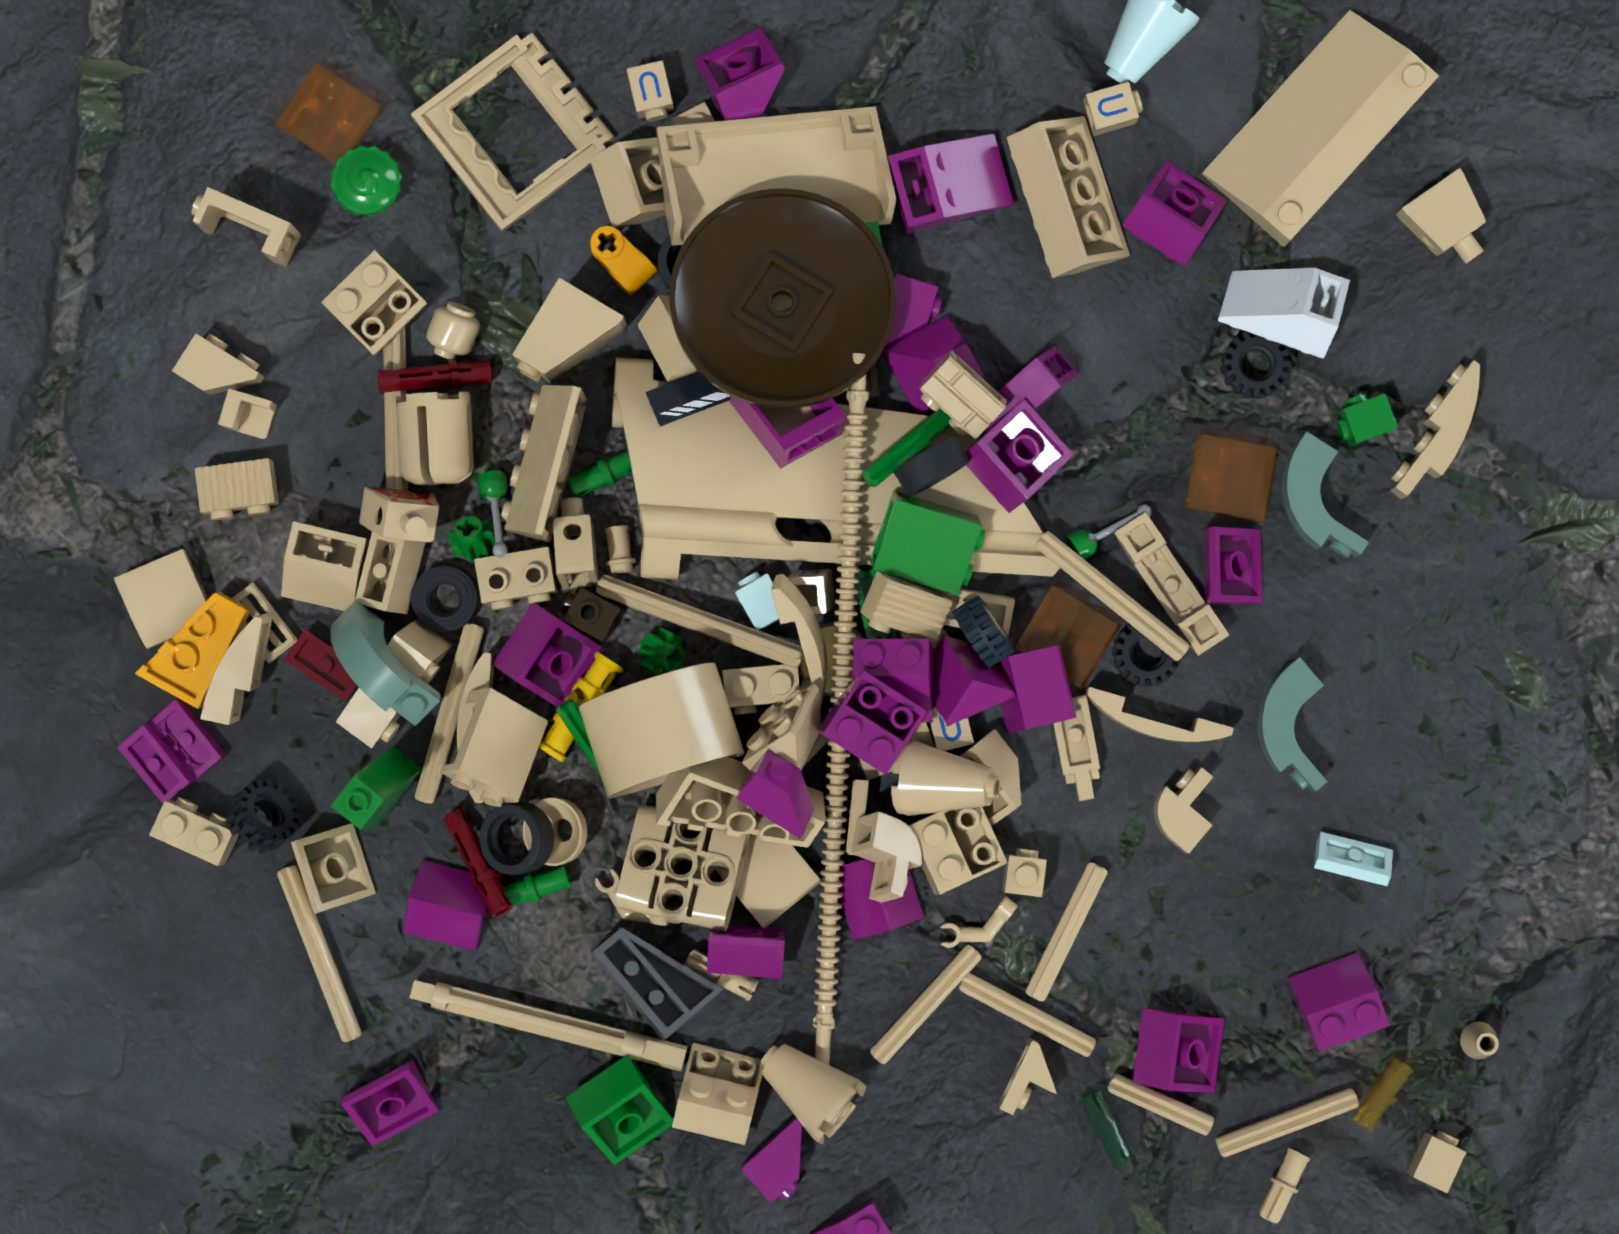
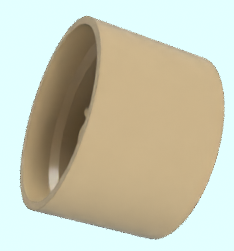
(660, 728)

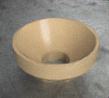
(557, 810)

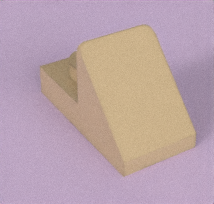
(1029, 1068)

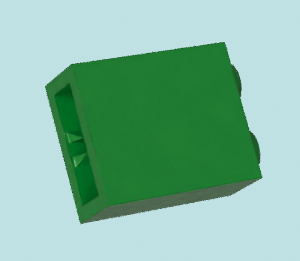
(927, 543)

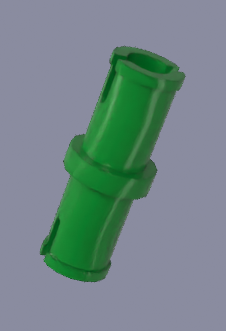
(601, 474)
(538, 886)

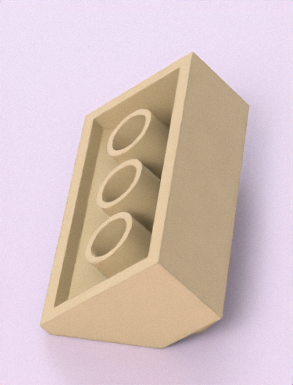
(1067, 196)

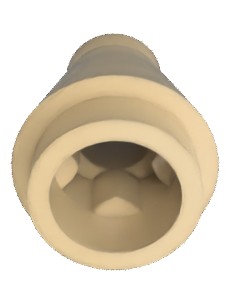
(1471, 1039)

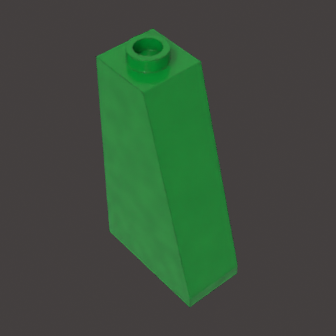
(377, 789)

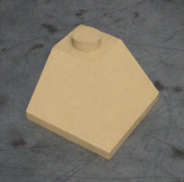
(995, 753)

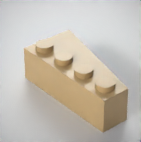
(707, 798)

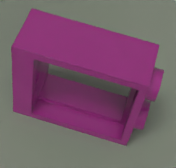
(799, 441)

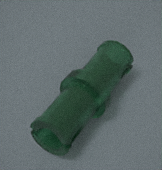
(1107, 1128)

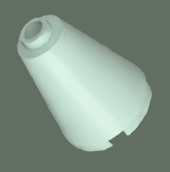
(1145, 36)

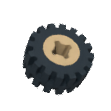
(983, 631)

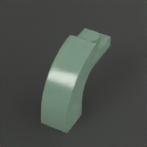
(1303, 499)
(373, 667)
(1277, 718)

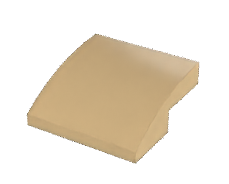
(161, 596)
(772, 879)

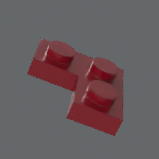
(321, 664)

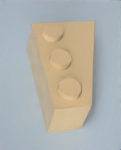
(419, 652)

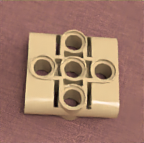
(654, 885)

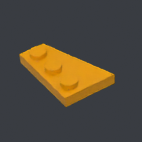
(193, 654)

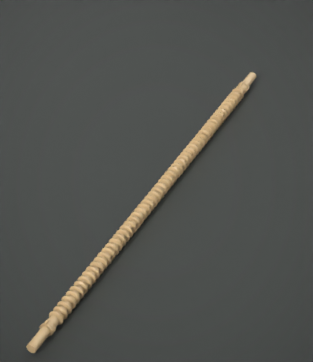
(824, 1016)

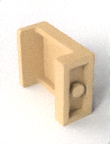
(281, 234)
(496, 748)

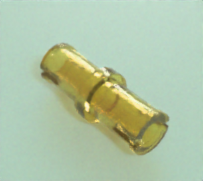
(1382, 1095)

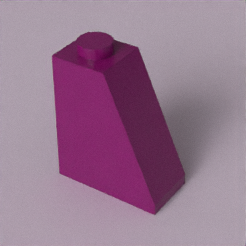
(1037, 382)

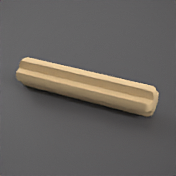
(1160, 1104)

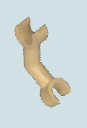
(626, 914)
(985, 933)

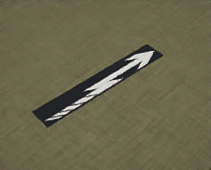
(684, 398)

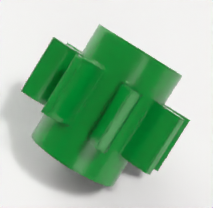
(471, 538)
(661, 652)

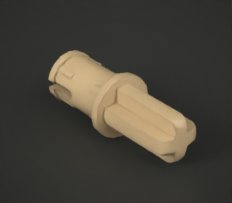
(737, 984)
(1283, 1186)

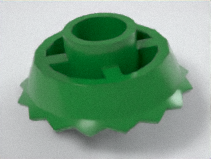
(365, 180)

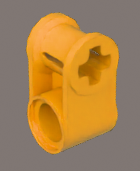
(625, 264)

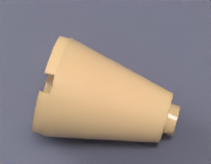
(940, 781)
(811, 1089)

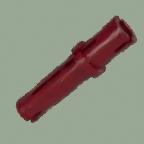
(434, 376)
(484, 876)

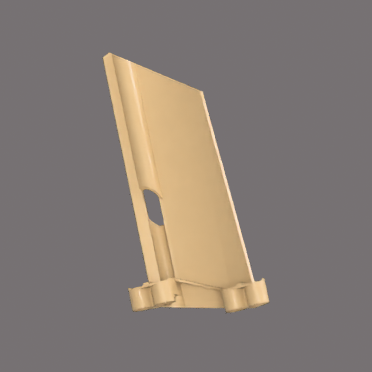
(718, 491)

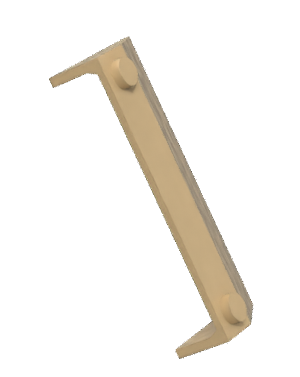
(1319, 126)
(815, 152)

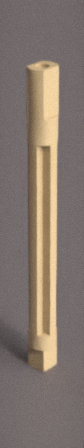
(550, 1024)

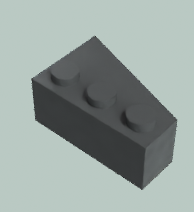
(654, 982)

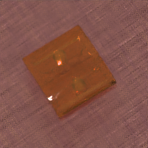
(328, 114)
(1230, 478)
(1073, 626)

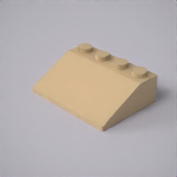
(546, 461)

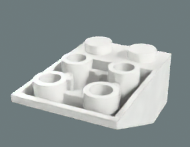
(1286, 306)

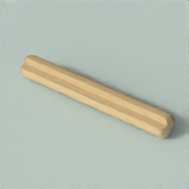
(1066, 931)
(925, 1004)
(1027, 1014)
(1287, 1122)

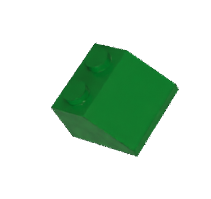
(619, 1110)

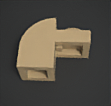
(1175, 816)
(893, 850)

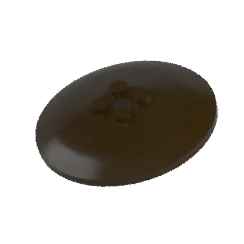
(788, 247)

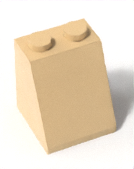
(565, 333)

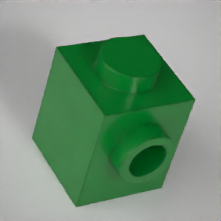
(1365, 419)

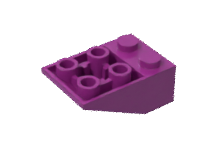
(949, 182)

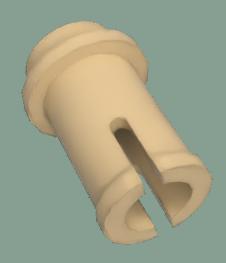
(619, 549)

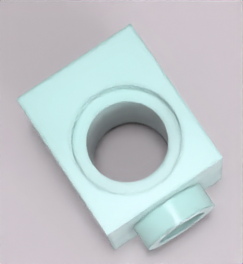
(758, 600)

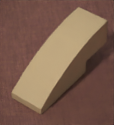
(238, 672)

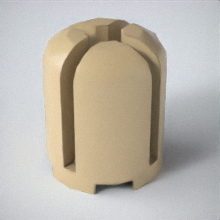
(435, 437)

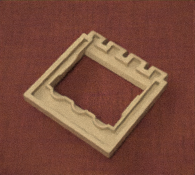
(474, 164)

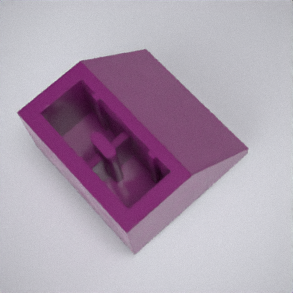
(872, 721)

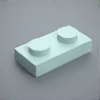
(1353, 858)

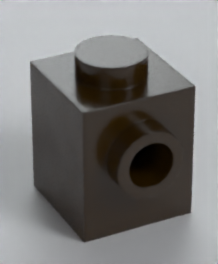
(590, 614)

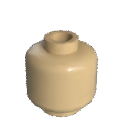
(453, 330)

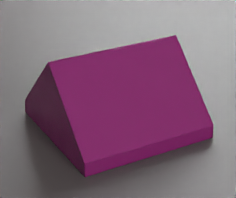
(1232, 566)
(964, 682)
(1039, 689)
(445, 906)
(869, 916)
(747, 951)
(390, 1103)

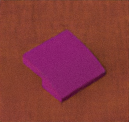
(172, 751)

